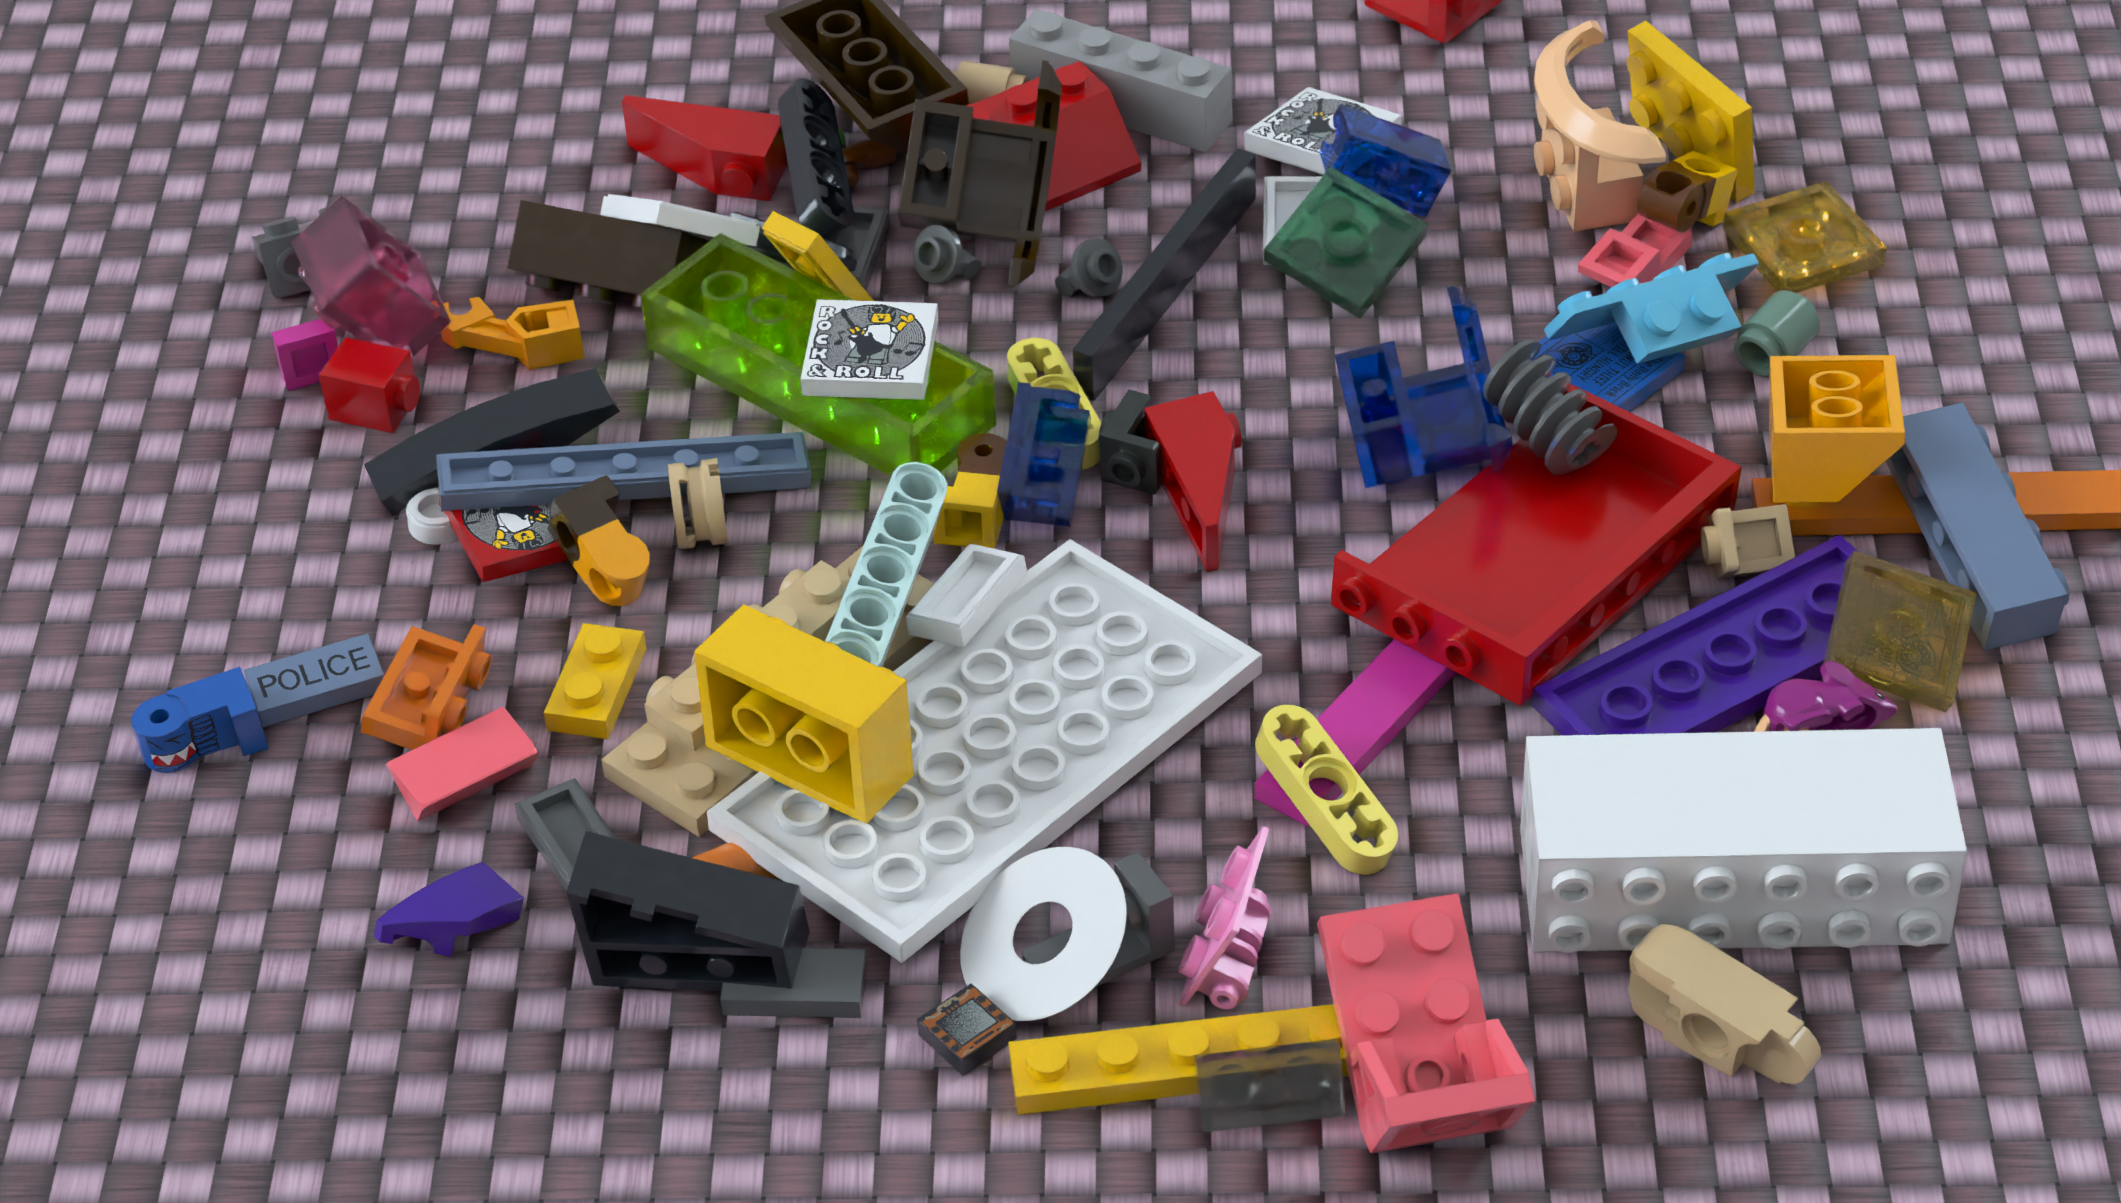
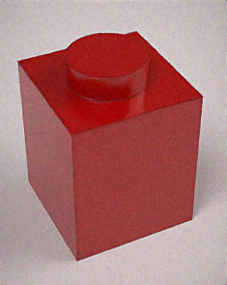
(369, 385)

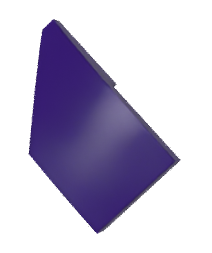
(452, 906)

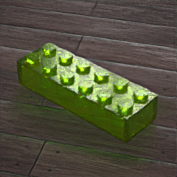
(749, 331)

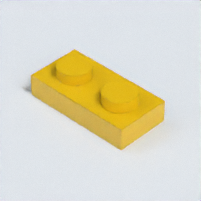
(595, 681)

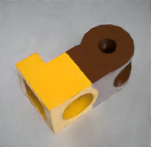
(1681, 195)
(972, 505)

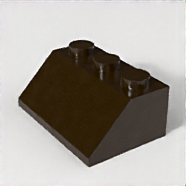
(594, 251)

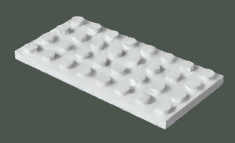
(1009, 748)

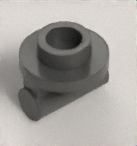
(941, 257)
(1094, 270)

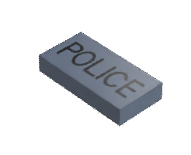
(314, 680)

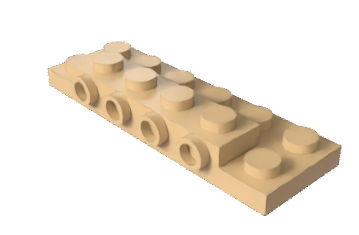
(668, 756)

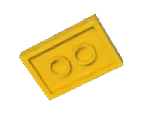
(1689, 105)

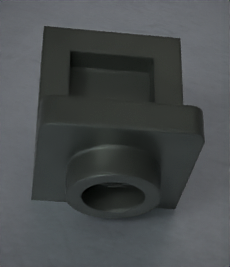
(1124, 451)

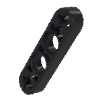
(815, 160)

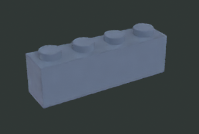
(1978, 527)

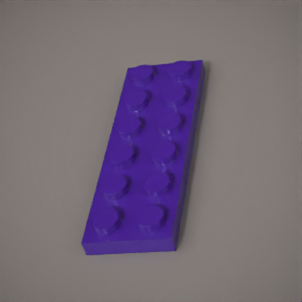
(1710, 660)

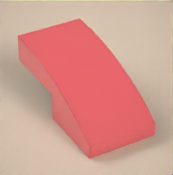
(1636, 252)

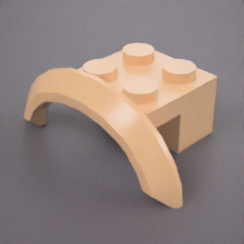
(1584, 149)

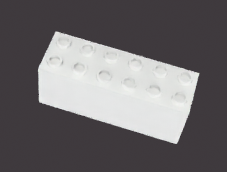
(1741, 838)

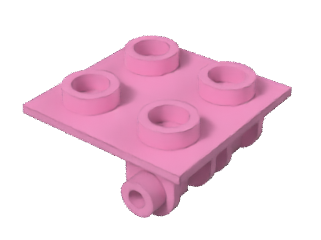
(1231, 934)

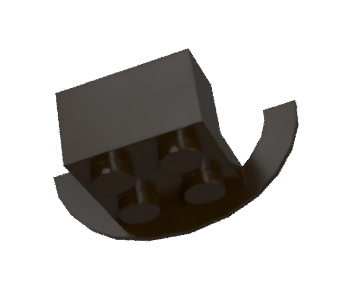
(983, 173)

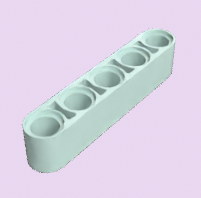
(889, 563)

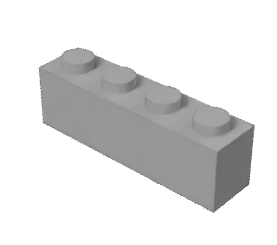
(1152, 86)

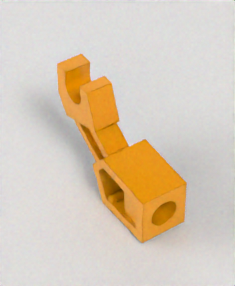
(533, 334)

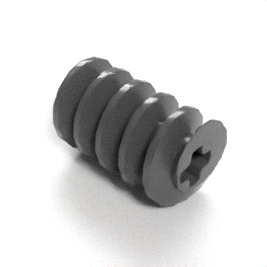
(1544, 413)

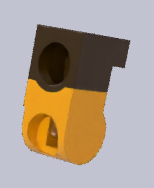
(597, 544)

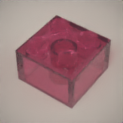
(369, 280)

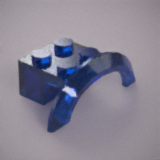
(1426, 418)

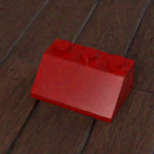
(1090, 136)

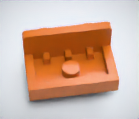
(427, 687)

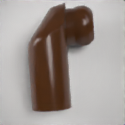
(864, 156)

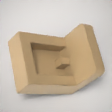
(1747, 540)

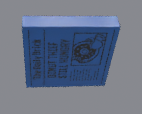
(1605, 367)

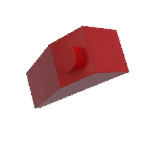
(713, 146)
(1197, 466)

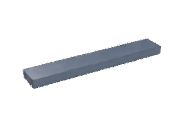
(634, 468)

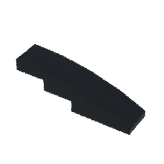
(531, 417)

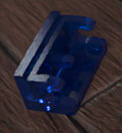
(1387, 159)
(1043, 456)

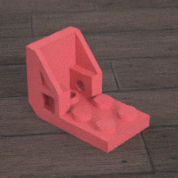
(1417, 1026)

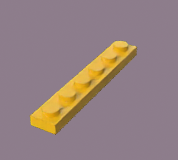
(1149, 1059)

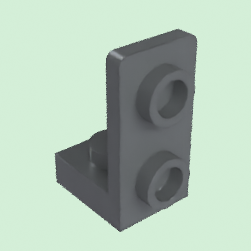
(1148, 922)

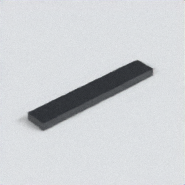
(1164, 274)

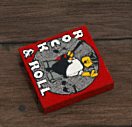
(506, 539)

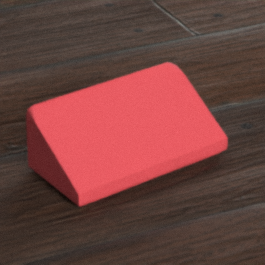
(462, 763)

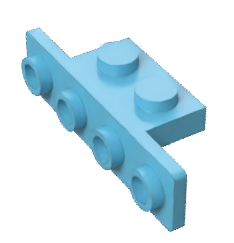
(1665, 314)

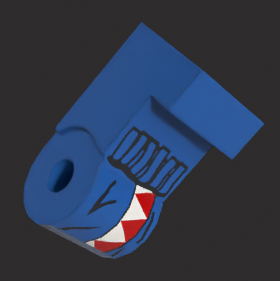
(198, 722)

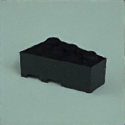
(681, 920)

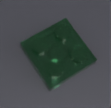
(1345, 242)

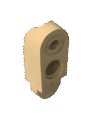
(1718, 1007)

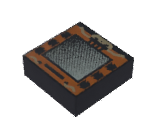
(966, 1029)

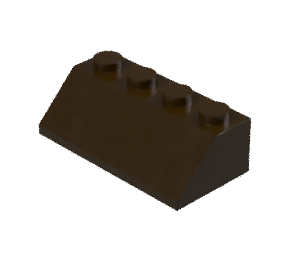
(867, 63)

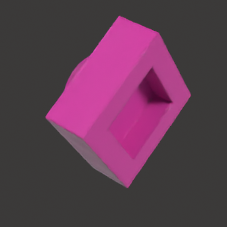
(304, 352)

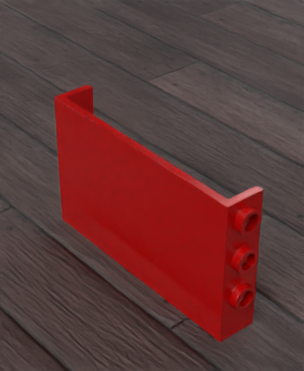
(1538, 562)

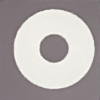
(1098, 917)

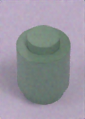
(1777, 328)

